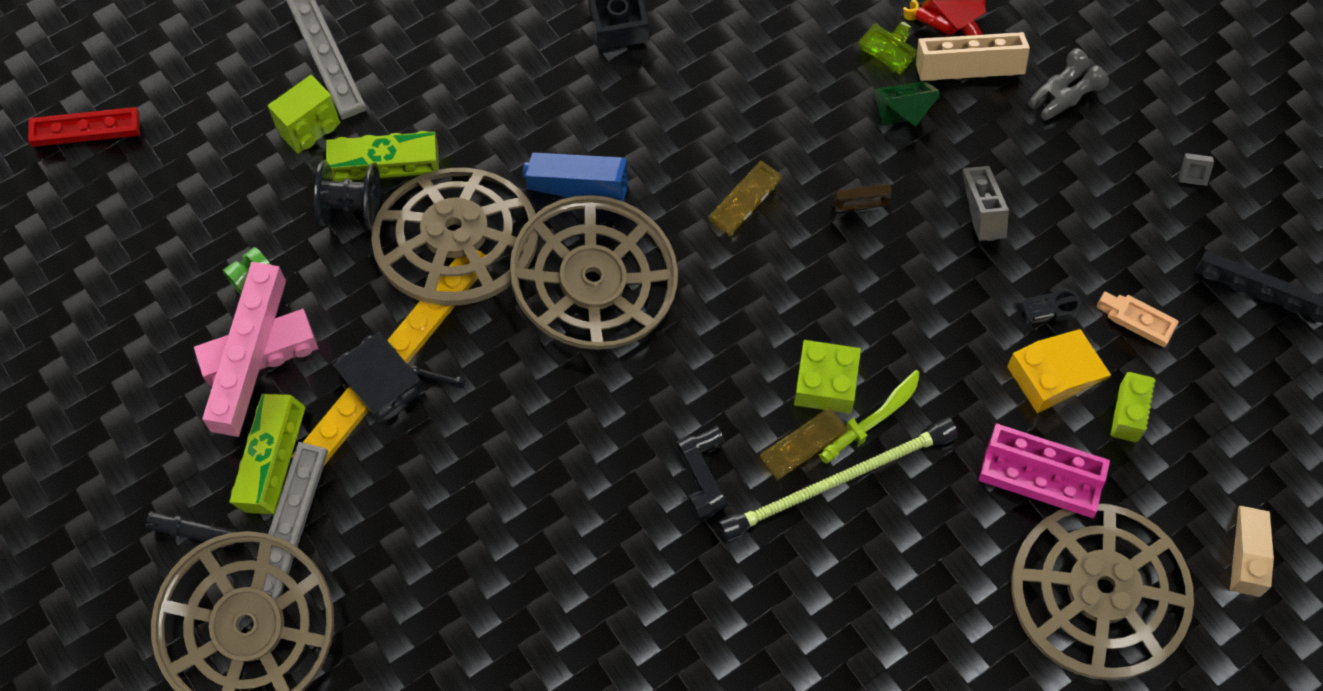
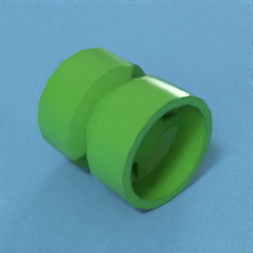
(238, 271)

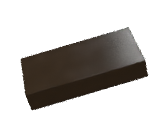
(862, 197)

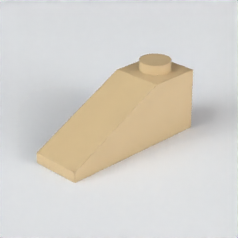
(1252, 552)

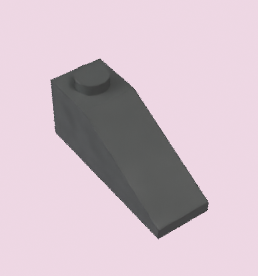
(986, 203)

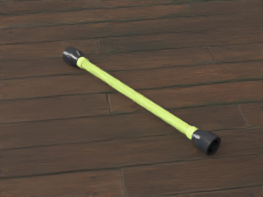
(737, 524)

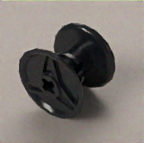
(346, 194)

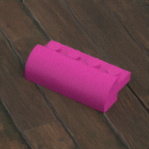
(1044, 470)

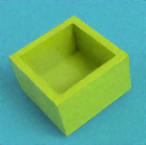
(304, 114)
(827, 376)

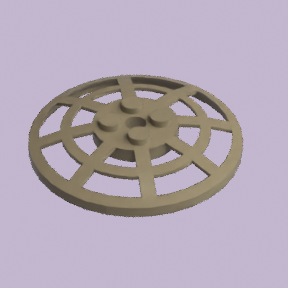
(452, 243)
(595, 259)
(235, 605)
(1101, 606)

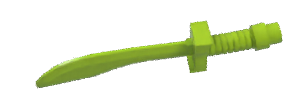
(857, 431)

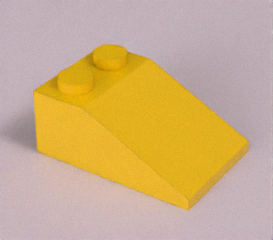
(1057, 369)

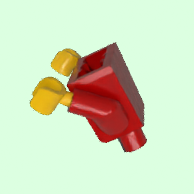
(948, 15)

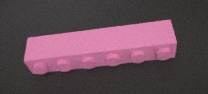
(244, 349)

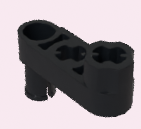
(709, 498)

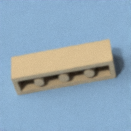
(972, 56)

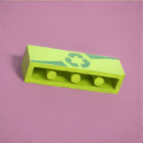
(393, 153)
(267, 454)

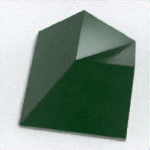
(905, 102)

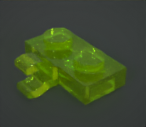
(889, 47)

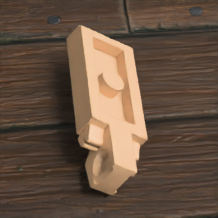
(1138, 317)

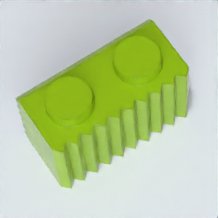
(1133, 407)

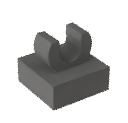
(1196, 169)

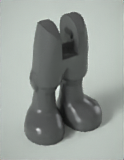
(1063, 96)

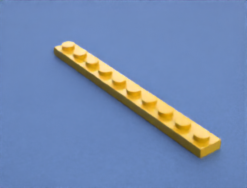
(407, 341)

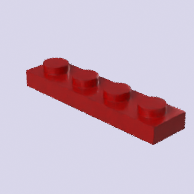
(84, 126)

